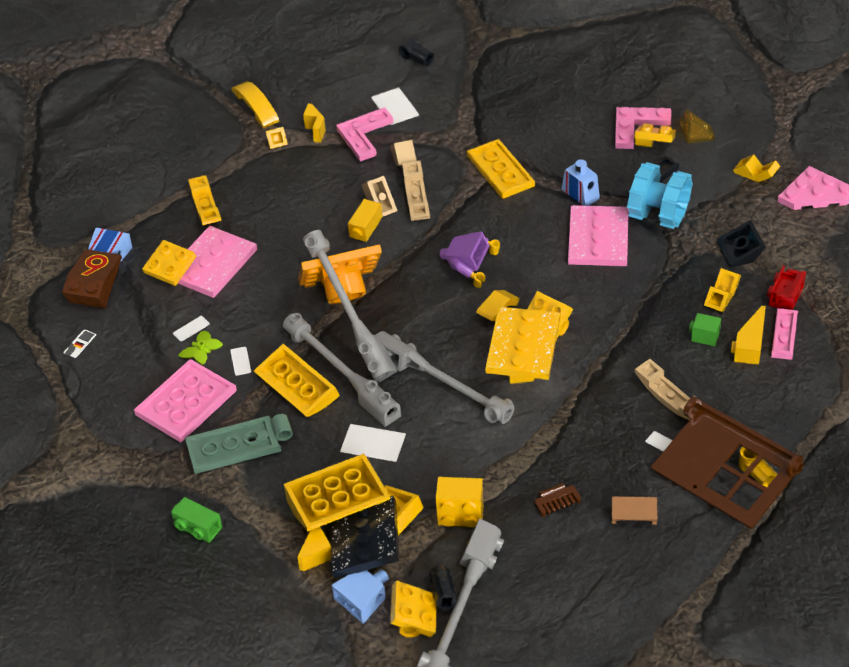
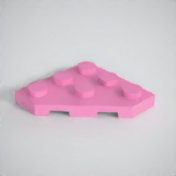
(814, 189)

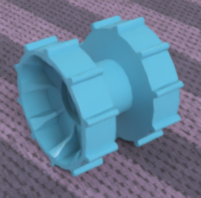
(649, 193)

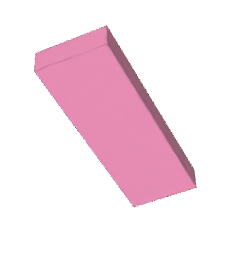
(784, 334)

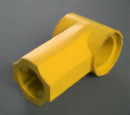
(762, 473)

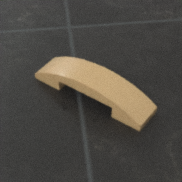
(415, 190)
(665, 391)

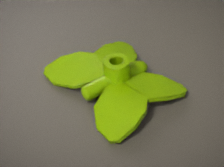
(201, 347)

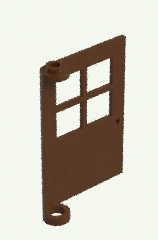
(707, 445)

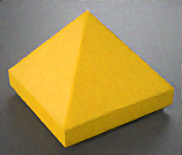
(276, 137)

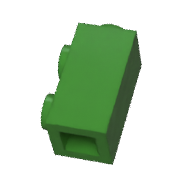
(196, 520)

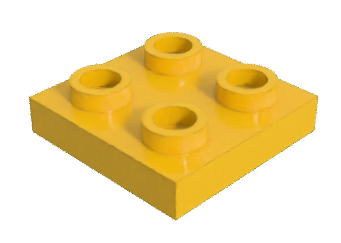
(647, 134)
(169, 262)
(545, 303)
(413, 610)

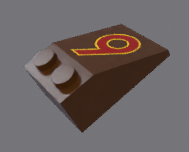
(92, 278)

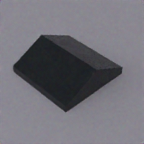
(742, 244)

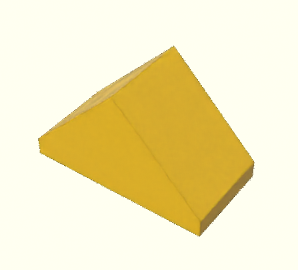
(315, 550)

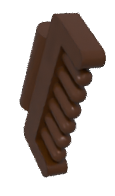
(556, 494)

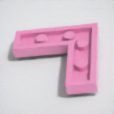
(628, 117)
(354, 129)

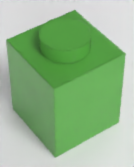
(705, 329)

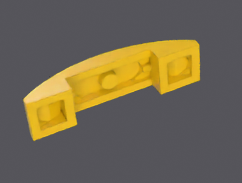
(257, 102)
(204, 200)

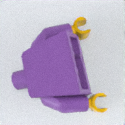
(467, 254)

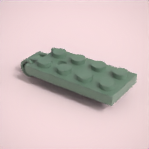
(232, 444)

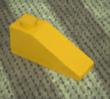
(749, 339)

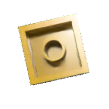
(459, 501)

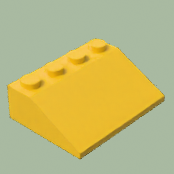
(335, 492)

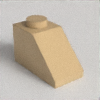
(403, 152)
(378, 191)

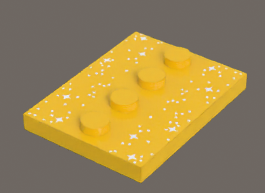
(523, 343)

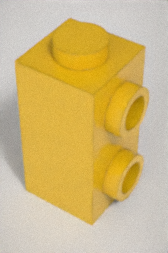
(365, 220)

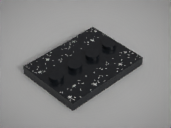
(365, 539)

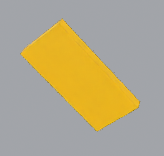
(500, 168)

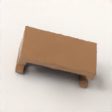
(634, 509)

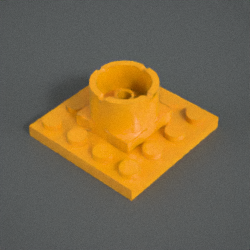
(348, 268)

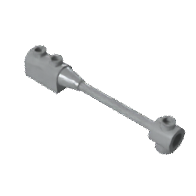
(369, 345)
(406, 355)
(370, 395)
(476, 558)

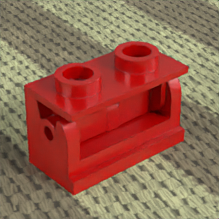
(786, 288)

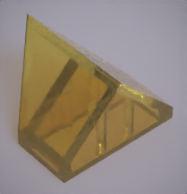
(695, 128)

